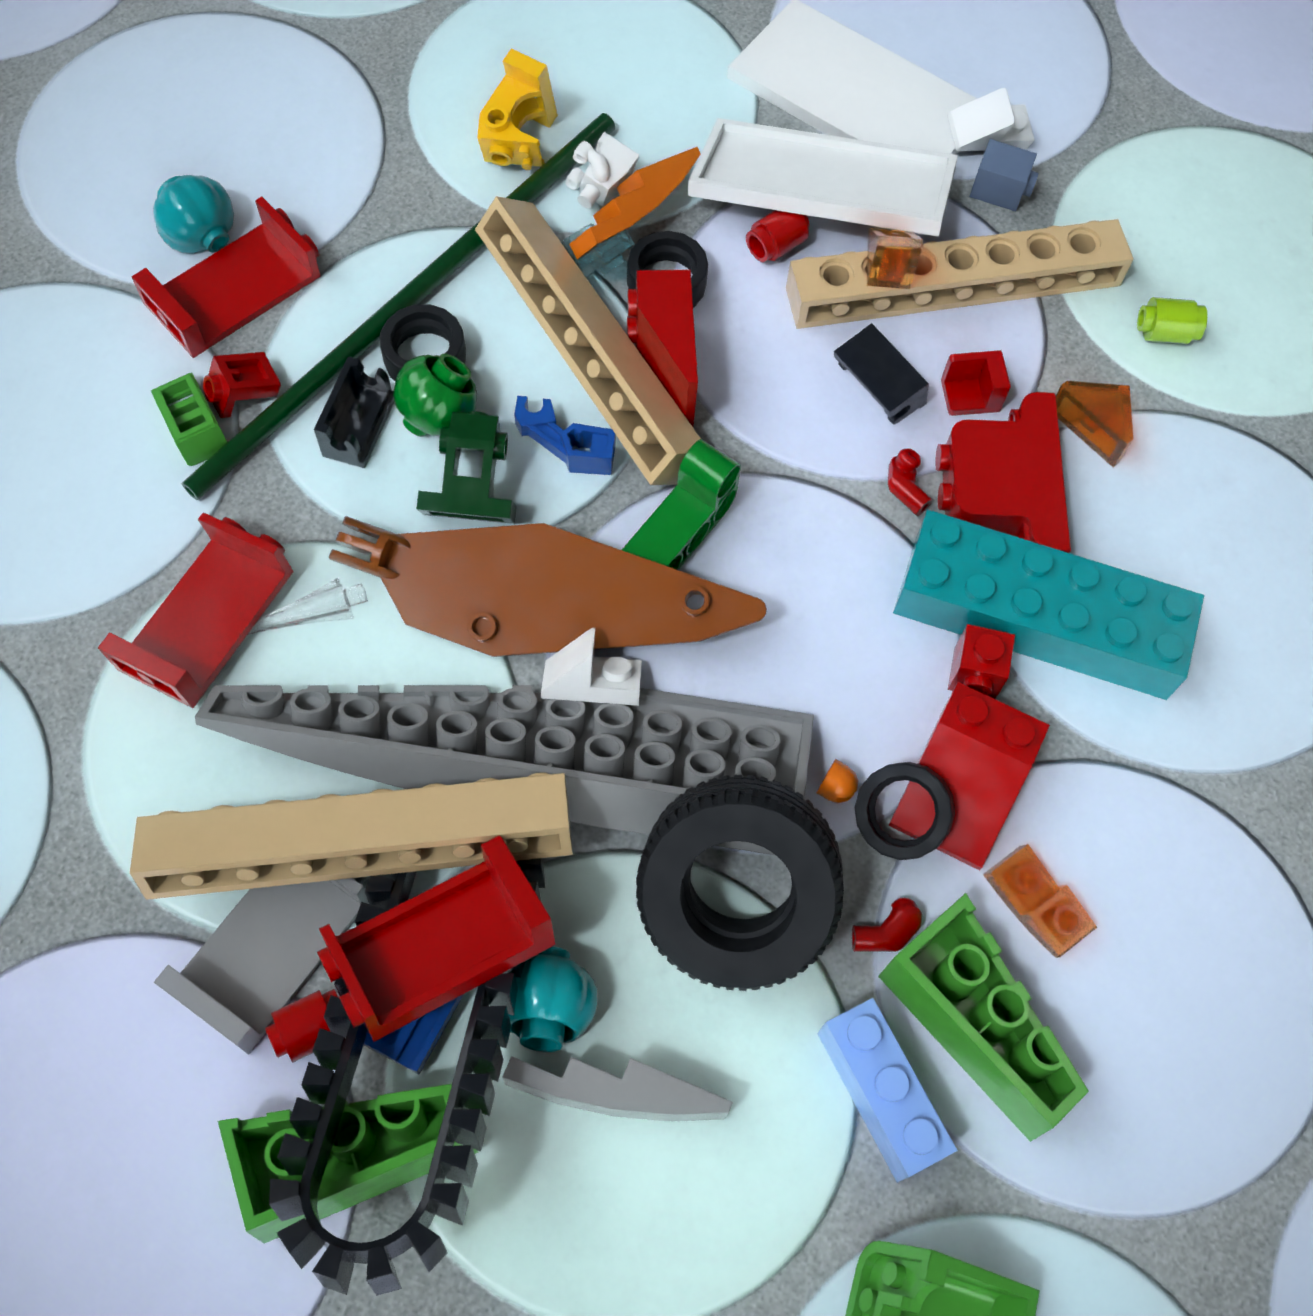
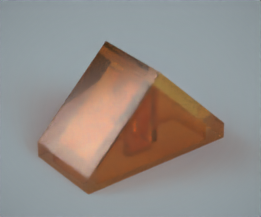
(892, 258)
(1098, 416)

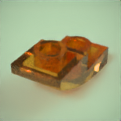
(1038, 902)

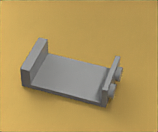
(262, 955)

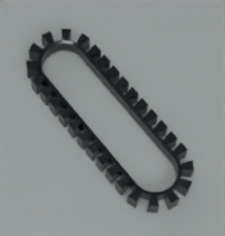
(467, 1127)

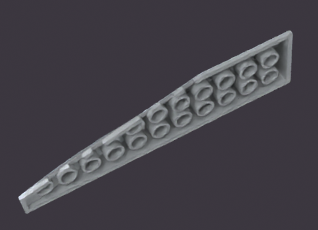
(615, 757)

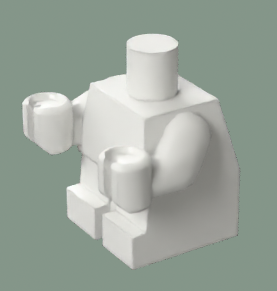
(608, 168)

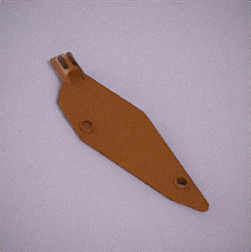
(540, 589)

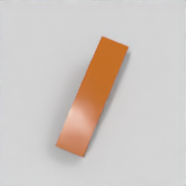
(637, 198)

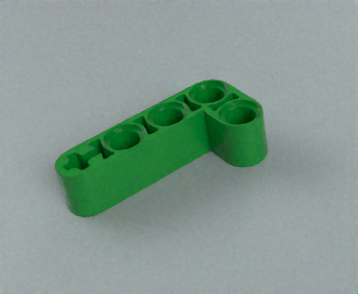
(692, 509)

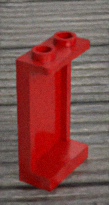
(438, 943)

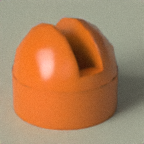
(839, 783)

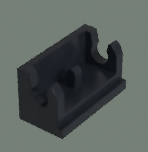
(883, 373)
(354, 414)

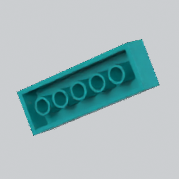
(1053, 602)

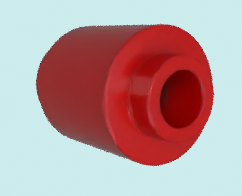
(777, 235)
(298, 1025)

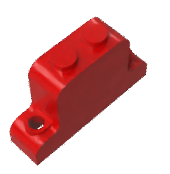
(1008, 473)

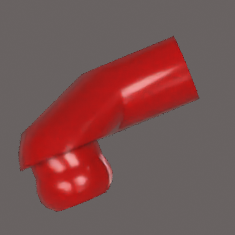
(903, 481)
(893, 933)

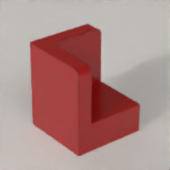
(975, 383)

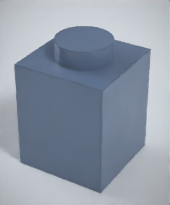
(1004, 175)

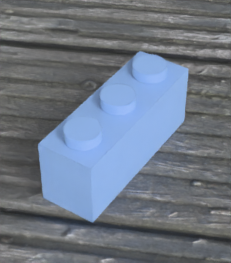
(886, 1090)

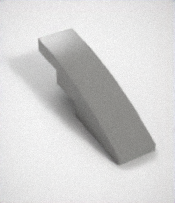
(638, 1095)

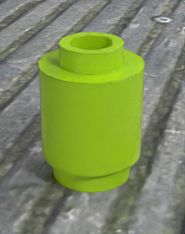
(1172, 320)

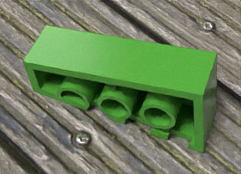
(985, 1020)
(374, 1151)

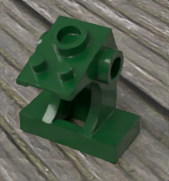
(470, 496)

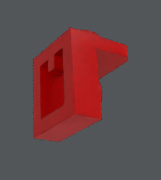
(239, 378)

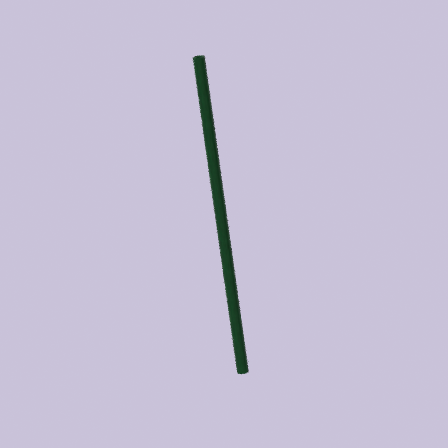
(369, 332)

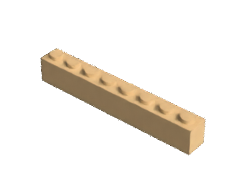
(588, 338)
(348, 835)

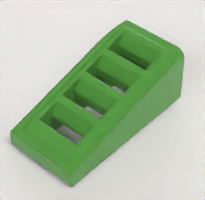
(189, 420)

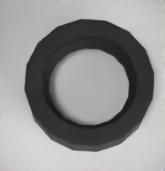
(670, 247)
(415, 321)
(879, 839)

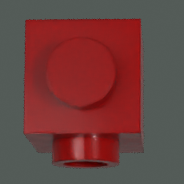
(982, 660)

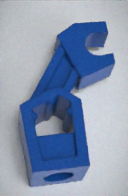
(543, 429)

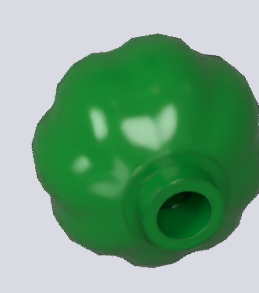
(432, 389)

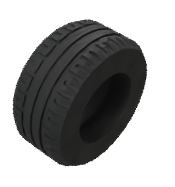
(726, 948)

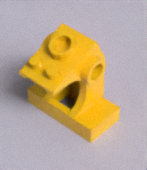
(511, 108)

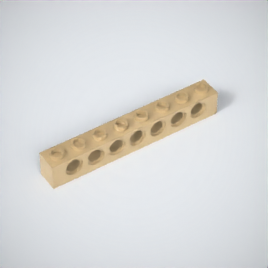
(963, 274)

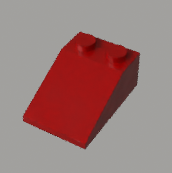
(664, 332)
(984, 759)

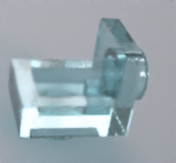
(603, 257)

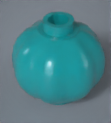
(193, 214)
(553, 1001)

